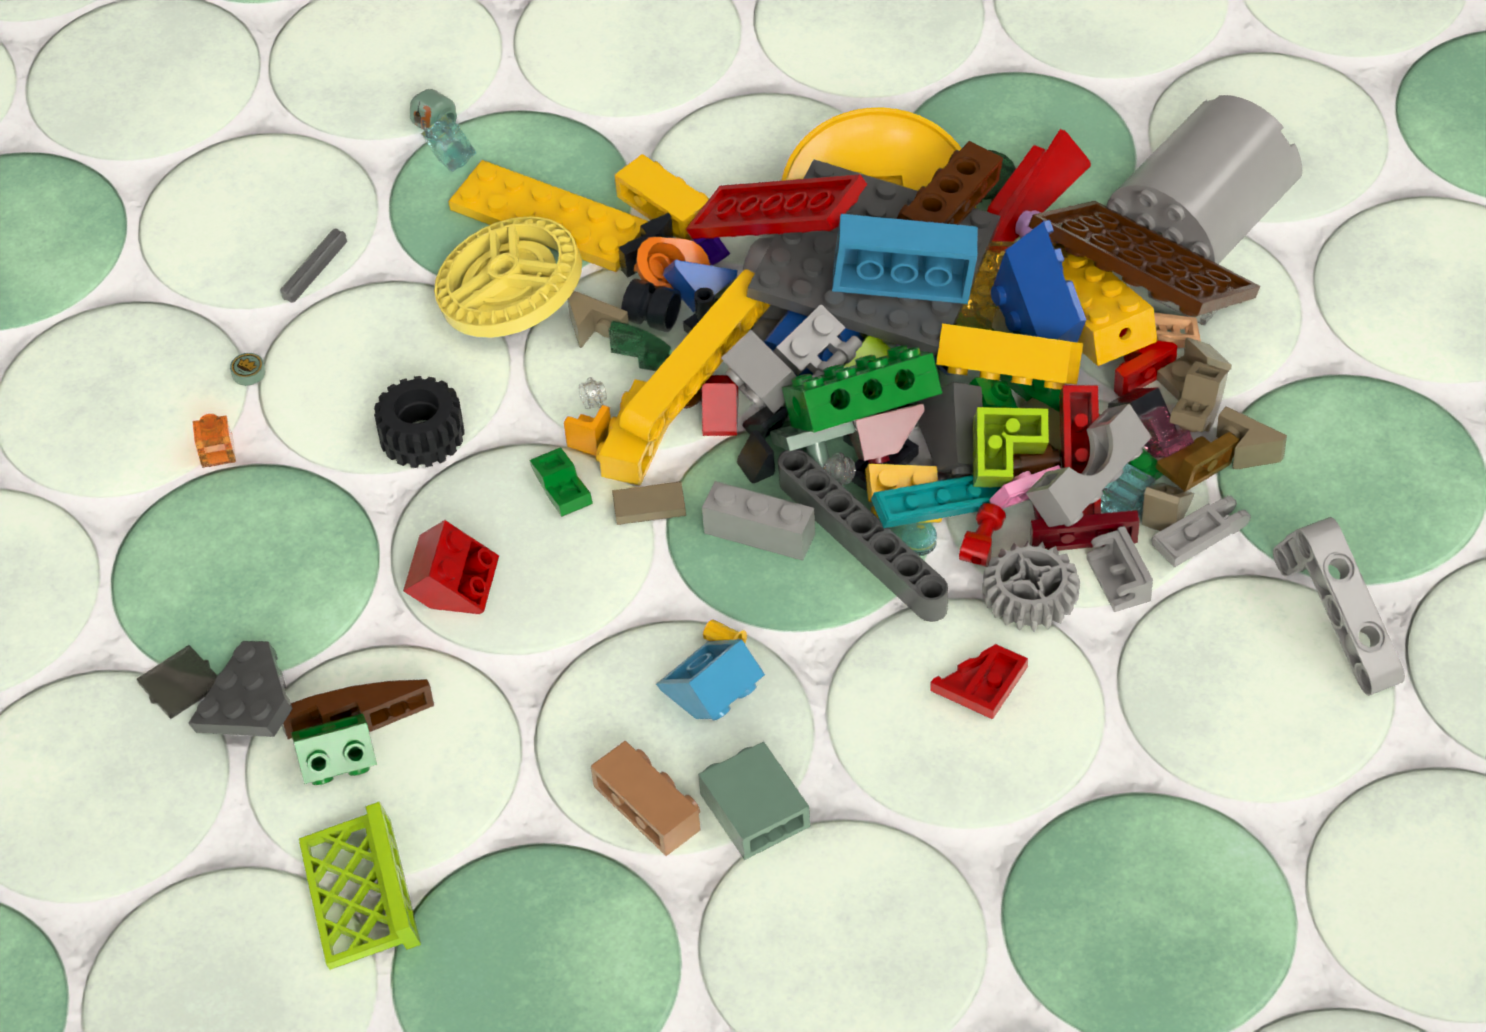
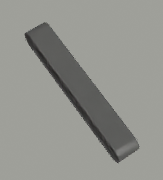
(864, 535)

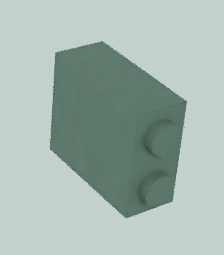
(754, 800)

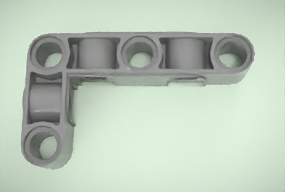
(1344, 600)

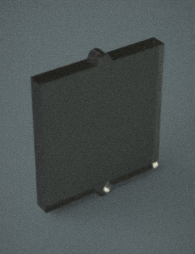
(178, 681)

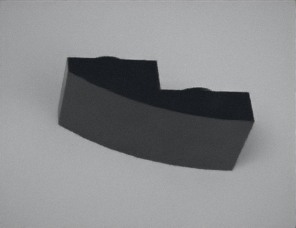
(656, 227)

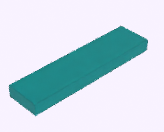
(930, 501)

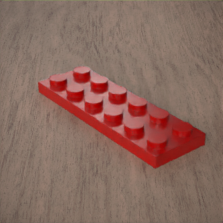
(777, 207)

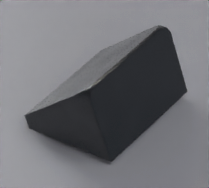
(766, 420)
(756, 458)

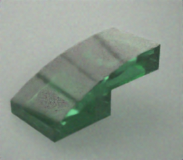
(638, 343)

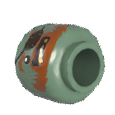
(429, 107)

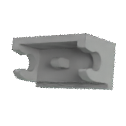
(1120, 570)

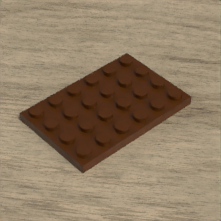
(1146, 258)

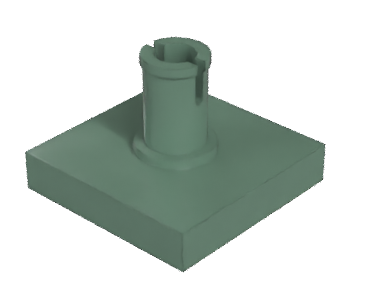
(793, 438)

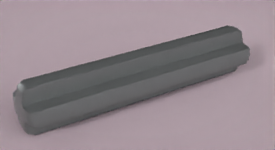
(313, 265)

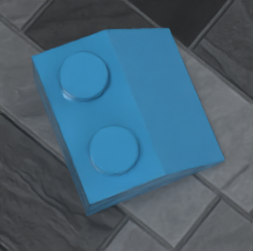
(712, 679)

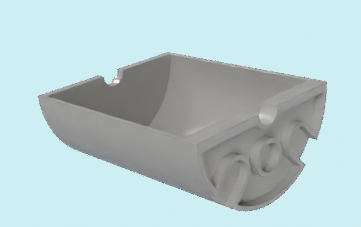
(1212, 177)

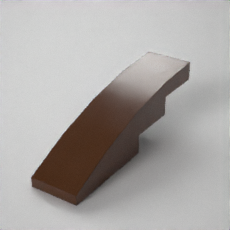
(379, 702)

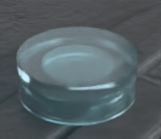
(920, 537)

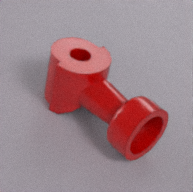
(978, 545)

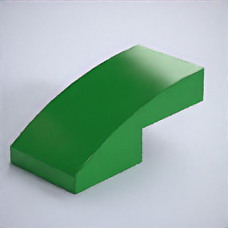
(561, 482)

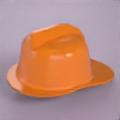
(660, 252)

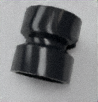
(656, 306)

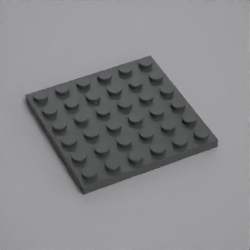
(800, 272)

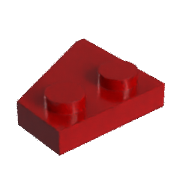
(983, 681)

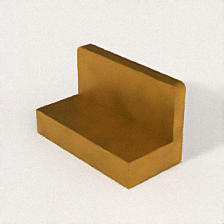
(1198, 460)

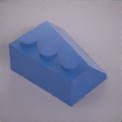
(1034, 290)

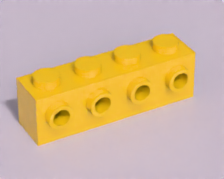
(1009, 354)

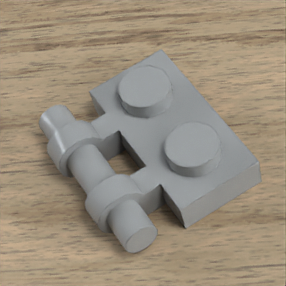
(811, 338)

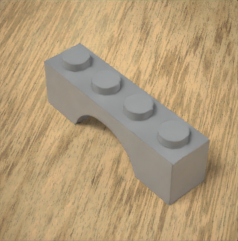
(1114, 441)

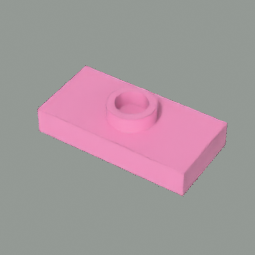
(1015, 491)

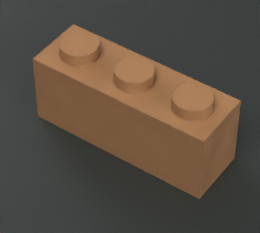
(646, 797)

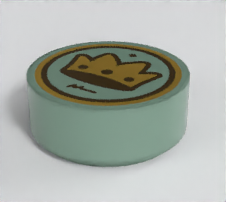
(247, 369)

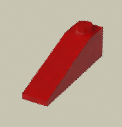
(1077, 412)

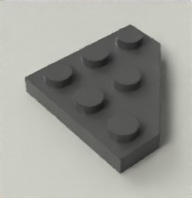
(245, 695)

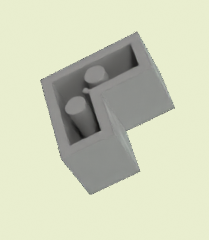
(758, 371)

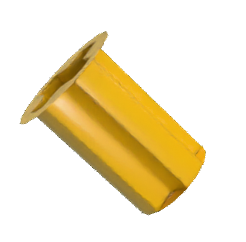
(717, 631)

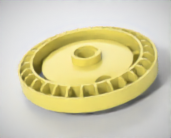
(508, 277)

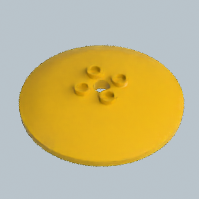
(878, 144)

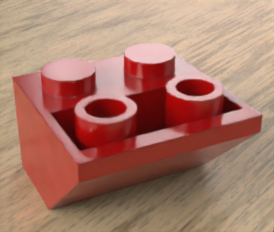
(451, 570)

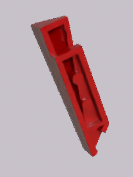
(1038, 182)

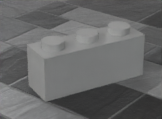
(758, 520)

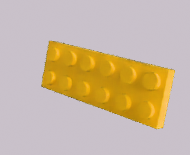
(501, 194)

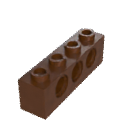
(956, 187)

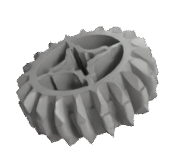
(1028, 593)

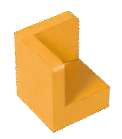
(587, 432)

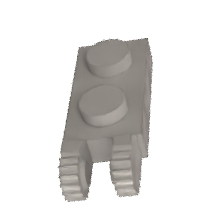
(1199, 530)

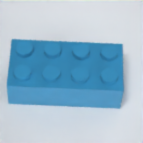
(904, 258)

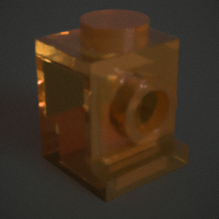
(210, 432)

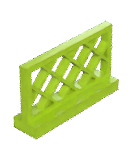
(391, 885)

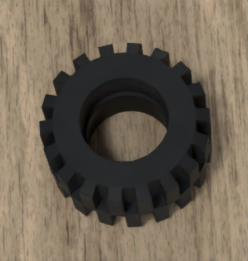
(423, 441)

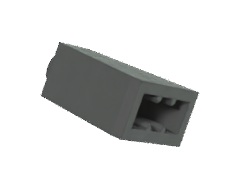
(949, 427)

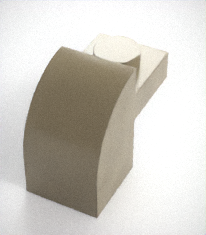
(1200, 398)

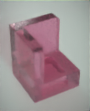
(1164, 438)

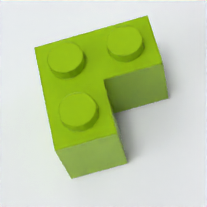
(999, 435)

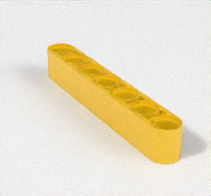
(692, 361)

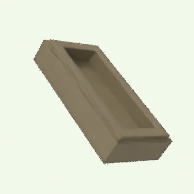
(649, 503)

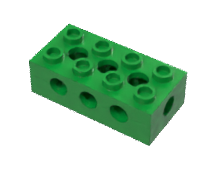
(861, 389)

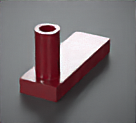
(1082, 532)

